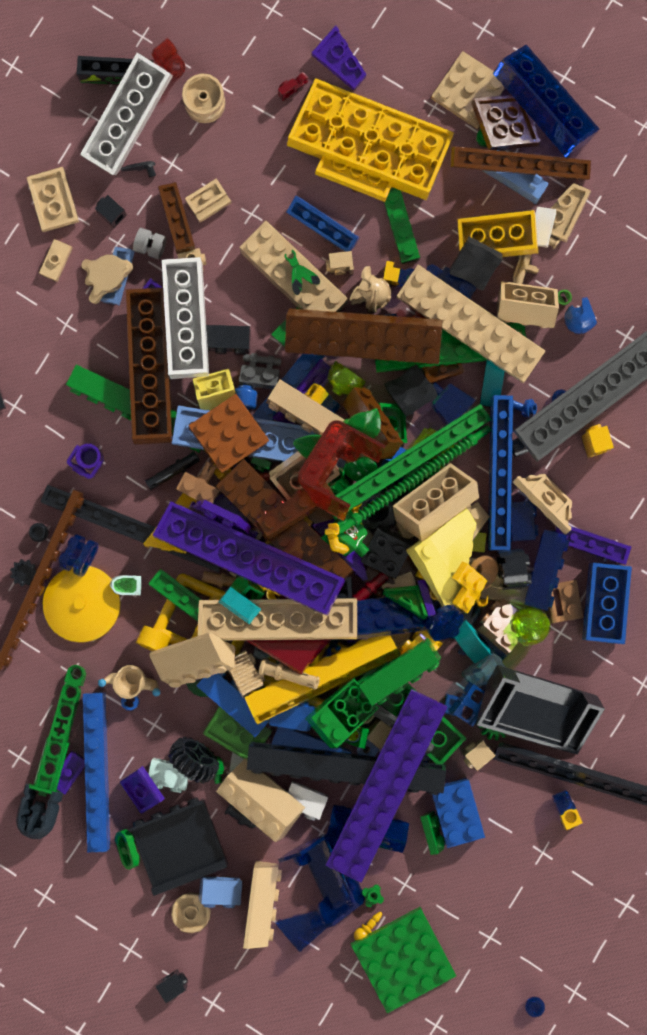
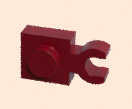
(290, 87)

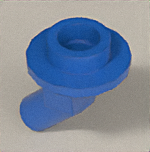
(528, 409)

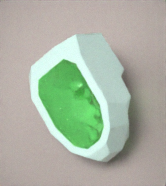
(126, 585)

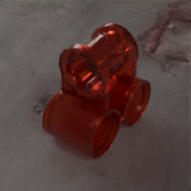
(166, 55)

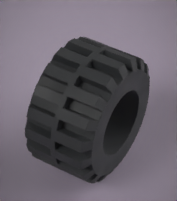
(384, 518)

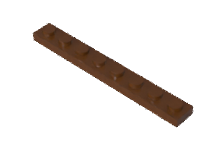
(520, 163)

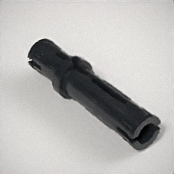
(173, 470)

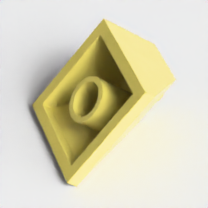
(213, 389)

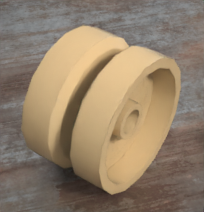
(203, 98)

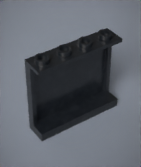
(178, 845)

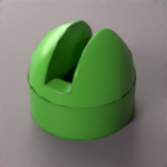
(568, 295)

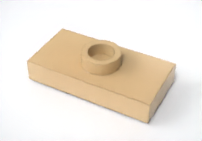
(55, 260)

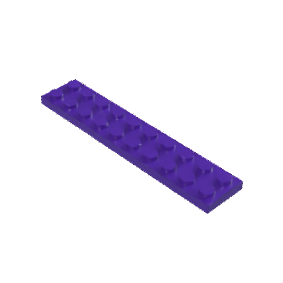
(249, 558)
(386, 785)

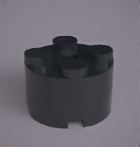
(513, 569)

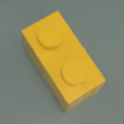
(597, 440)

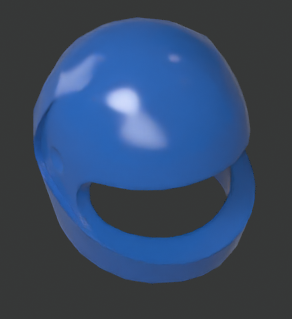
(580, 319)

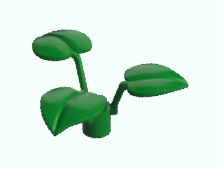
(365, 422)

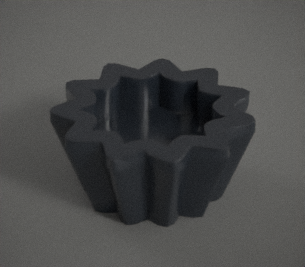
(23, 572)

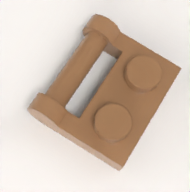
(569, 602)

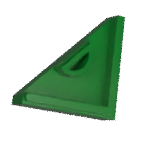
(409, 598)

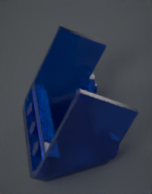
(339, 892)

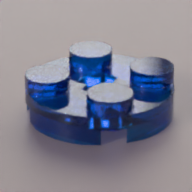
(444, 623)

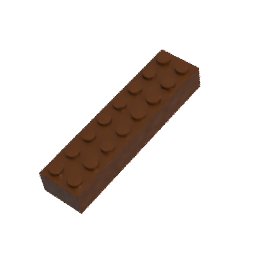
(363, 336)
(148, 367)
(254, 495)

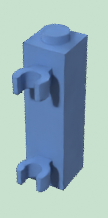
(528, 186)

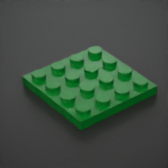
(403, 959)

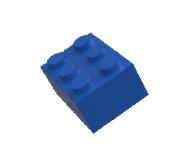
(458, 813)

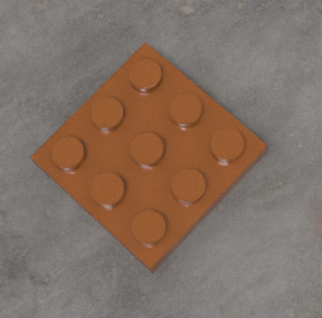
(228, 433)

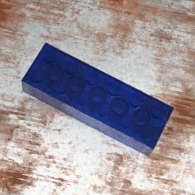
(545, 100)

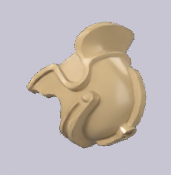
(372, 290)

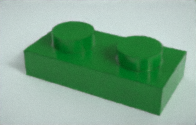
(431, 829)

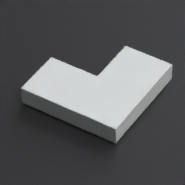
(544, 222)

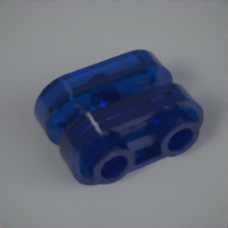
(75, 558)

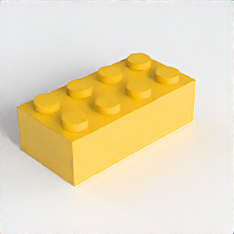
(507, 233)

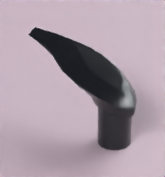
(141, 166)

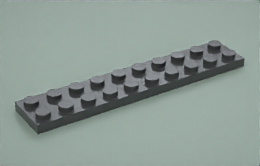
(585, 400)

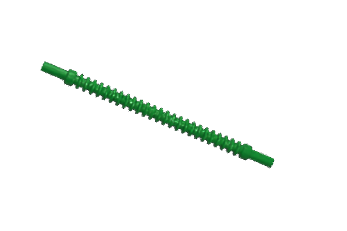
(471, 440)

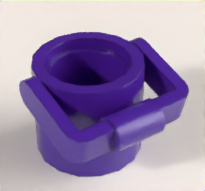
(88, 457)

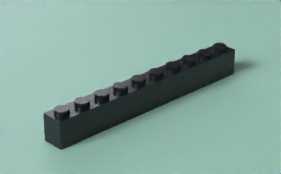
(333, 766)

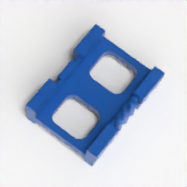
(467, 701)

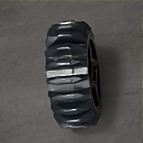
(193, 760)

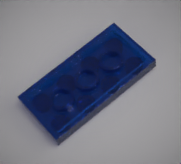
(385, 617)

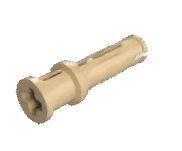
(280, 672)

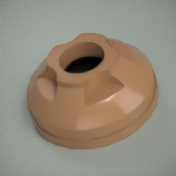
(488, 569)

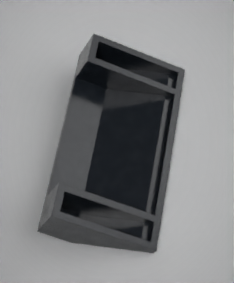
(538, 710)

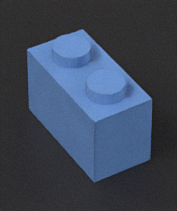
(220, 891)

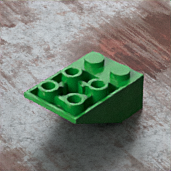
(341, 714)

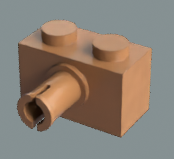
(199, 487)

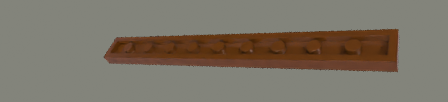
(43, 572)

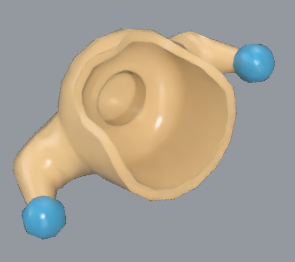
(130, 682)

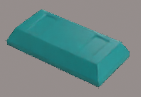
(239, 605)

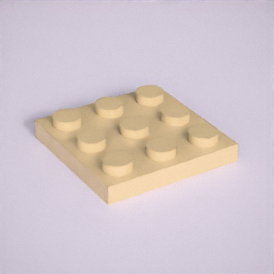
(462, 84)

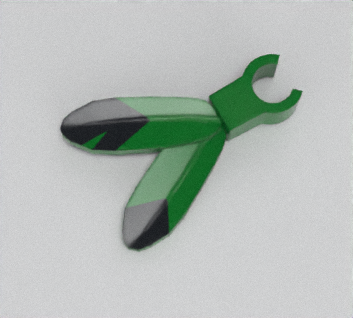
(300, 272)

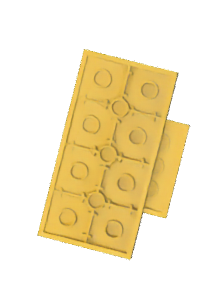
(368, 143)

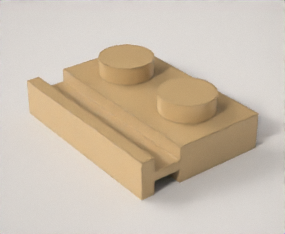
(208, 200)

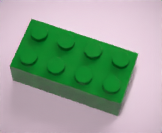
(400, 671)

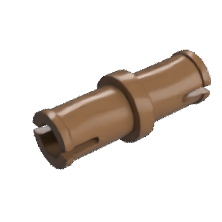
(218, 579)

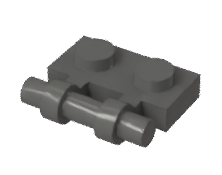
(260, 376)

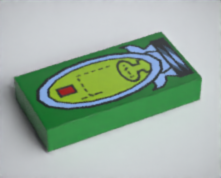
(358, 738)

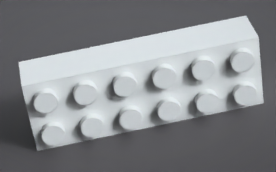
(126, 114)
(185, 318)

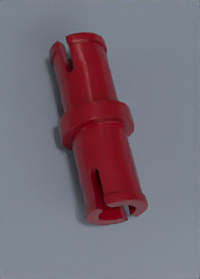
(371, 587)

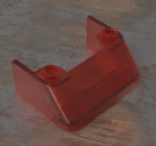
(335, 443)

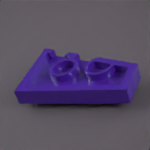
(338, 58)

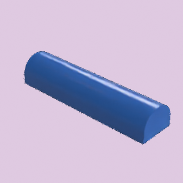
(322, 224)

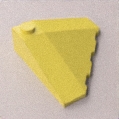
(442, 554)

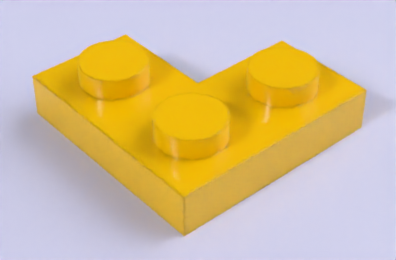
(472, 585)

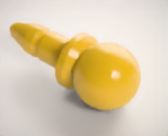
(366, 929)

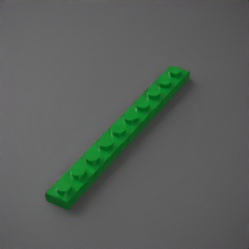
(414, 457)

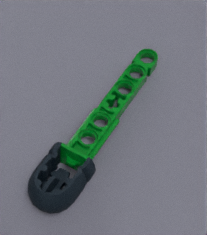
(38, 824)

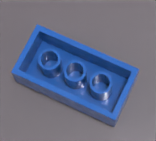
(606, 603)

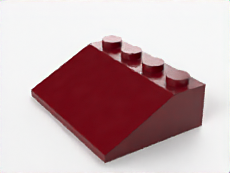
(292, 653)

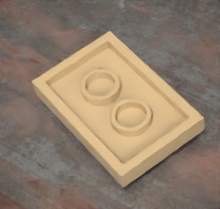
(52, 199)

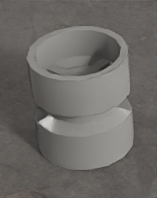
(143, 241)

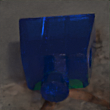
(451, 403)

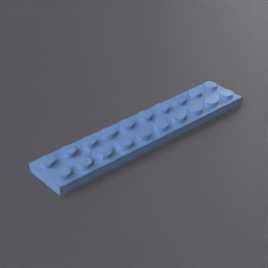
(279, 433)

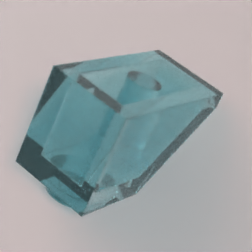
(482, 670)

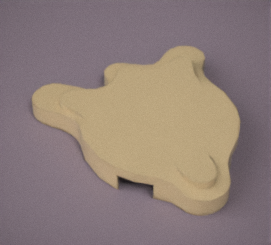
(105, 275)

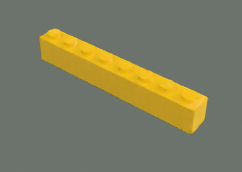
(332, 672)

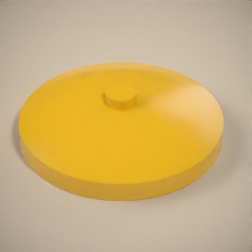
(81, 606)

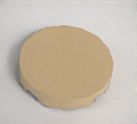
(189, 913)

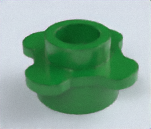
(367, 892)

